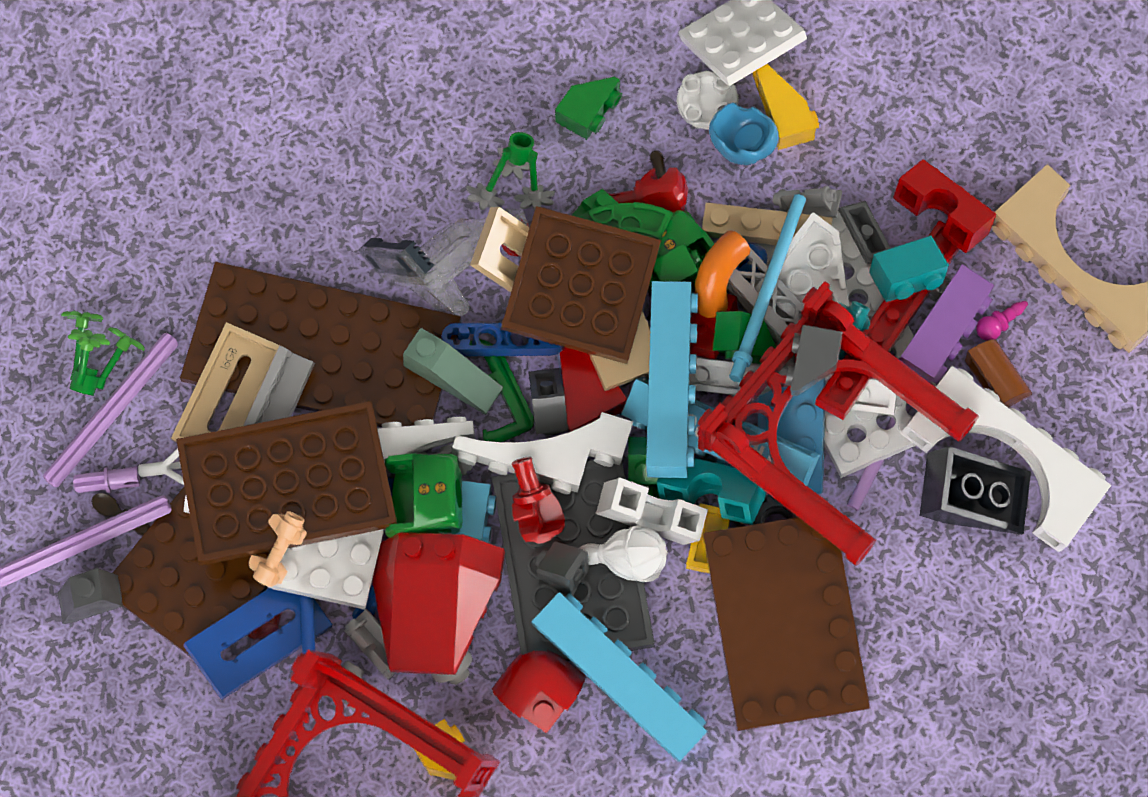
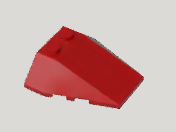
(432, 598)

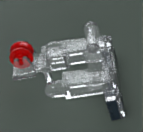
(432, 266)

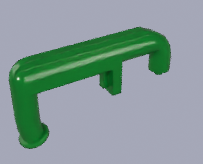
(512, 397)

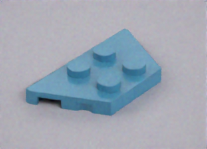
(803, 425)

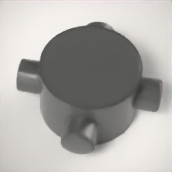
(936, 293)

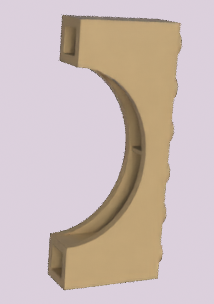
(1030, 225)

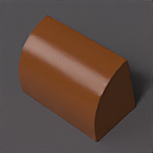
(997, 372)

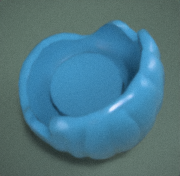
(743, 134)

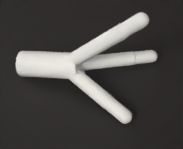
(162, 468)

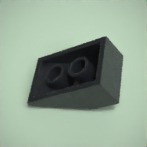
(974, 491)

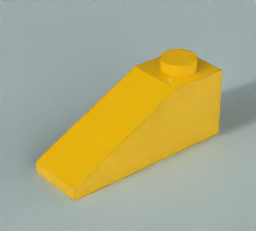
(786, 108)

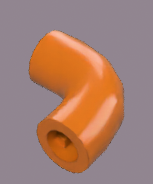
(716, 271)

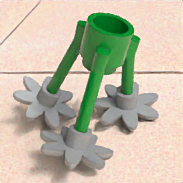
(515, 158)

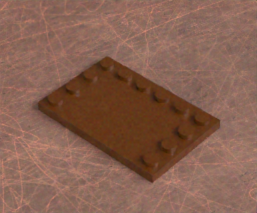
(306, 464)
(784, 624)

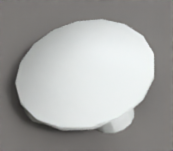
(703, 96)

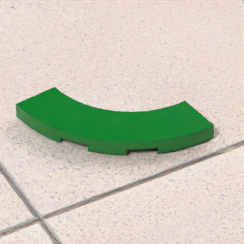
(632, 217)

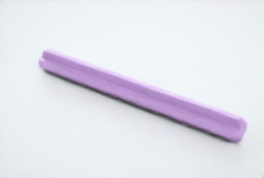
(110, 410)
(84, 540)

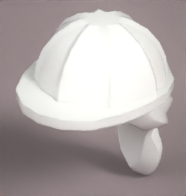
(631, 554)

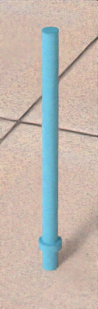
(742, 357)

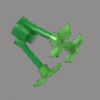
(85, 378)

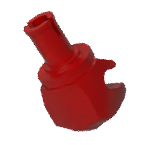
(667, 192)
(535, 505)

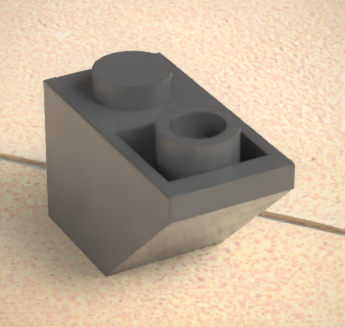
(816, 357)

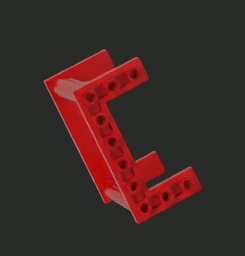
(322, 675)

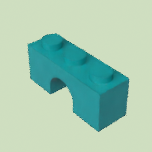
(737, 495)

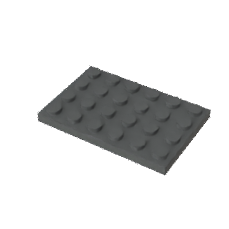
(609, 598)

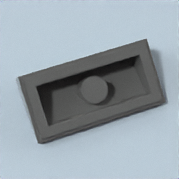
(864, 230)

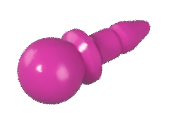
(991, 326)

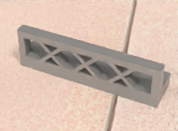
(748, 295)
(280, 387)

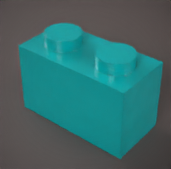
(908, 269)

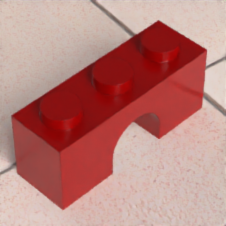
(928, 188)

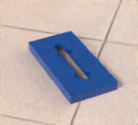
(233, 674)

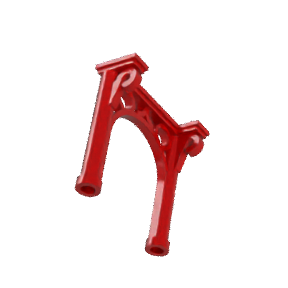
(733, 443)

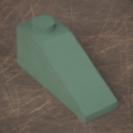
(450, 371)

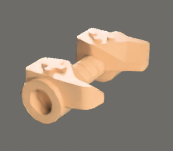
(289, 531)

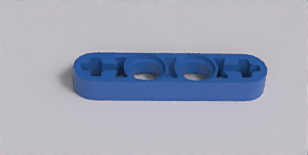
(503, 344)

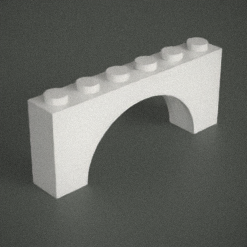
(1066, 485)

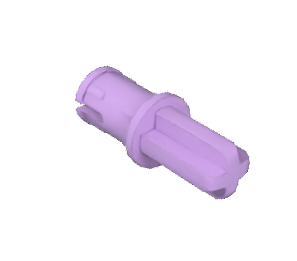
(107, 480)

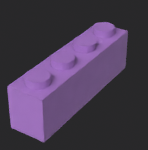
(946, 324)

